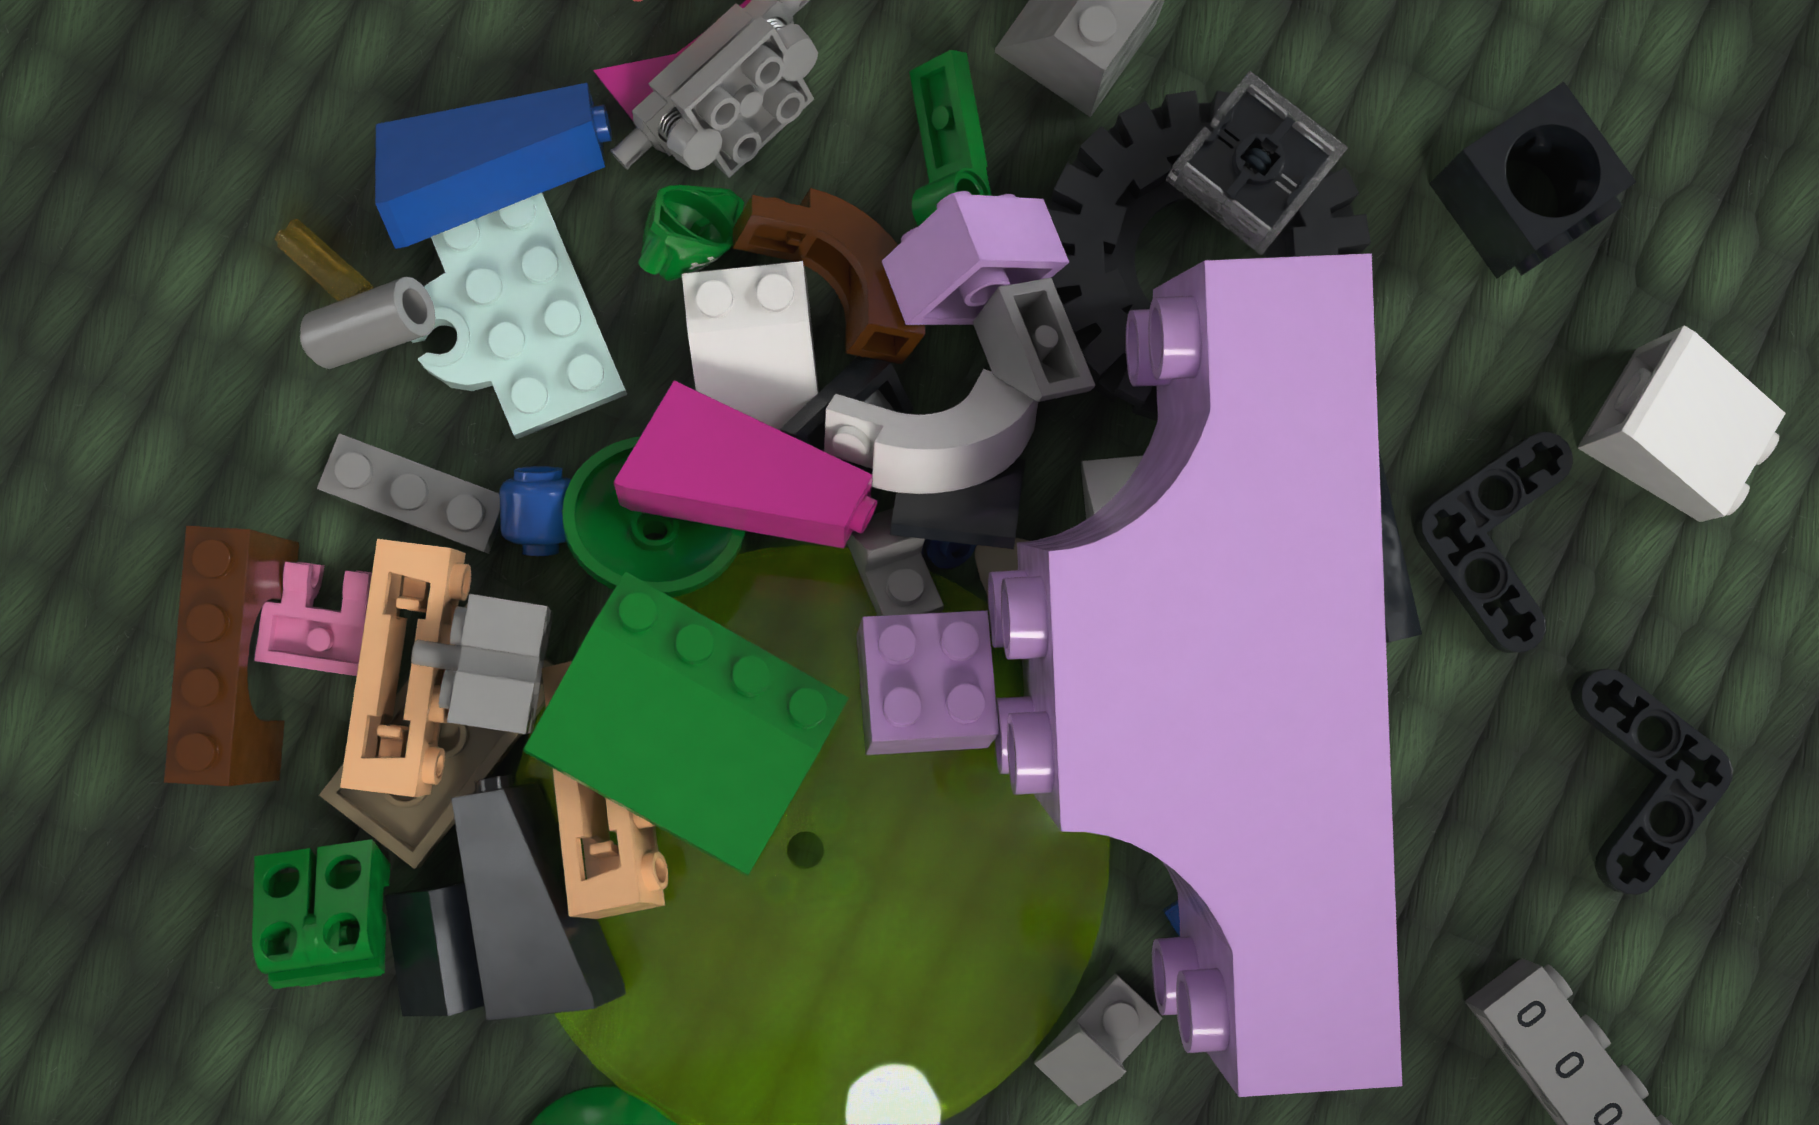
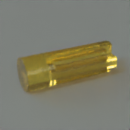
(321, 261)

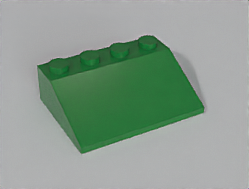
(685, 724)

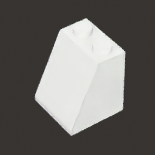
(1685, 426)

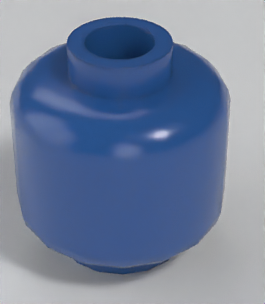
(533, 509)

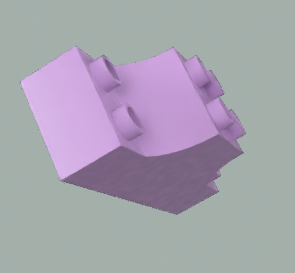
(1222, 671)

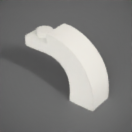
(936, 449)

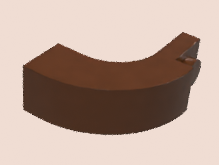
(844, 250)

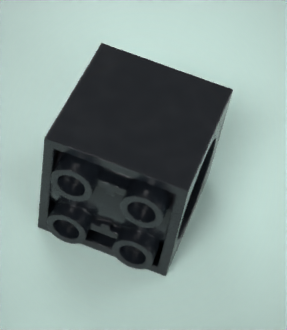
(1564, 145)

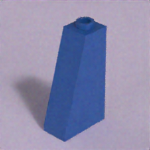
(482, 158)

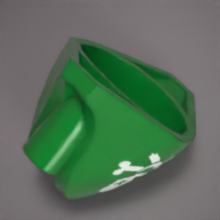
(688, 229)

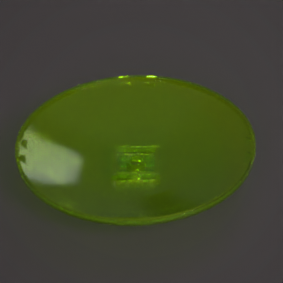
(891, 968)

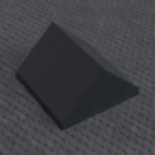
(434, 951)

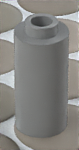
(367, 323)

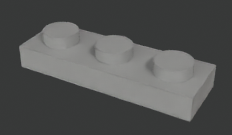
(412, 493)

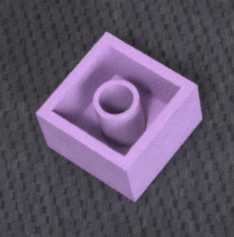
(969, 250)
(927, 682)

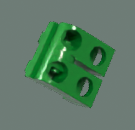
(323, 918)

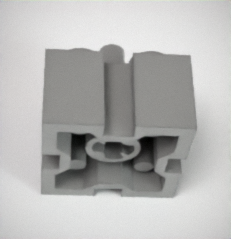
(493, 665)

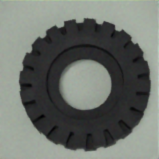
(1113, 195)

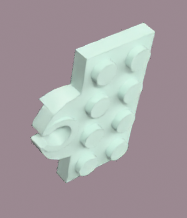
(519, 319)

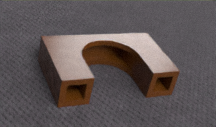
(211, 719)

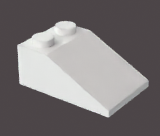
(752, 339)

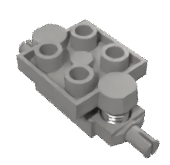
(727, 90)

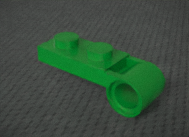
(948, 132)

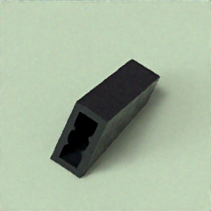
(524, 940)

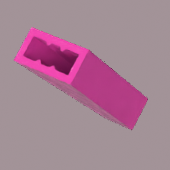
(741, 474)

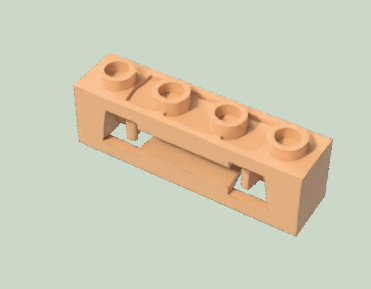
(376, 751)
(618, 876)

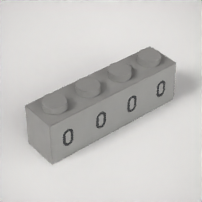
(1559, 1051)

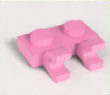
(311, 636)

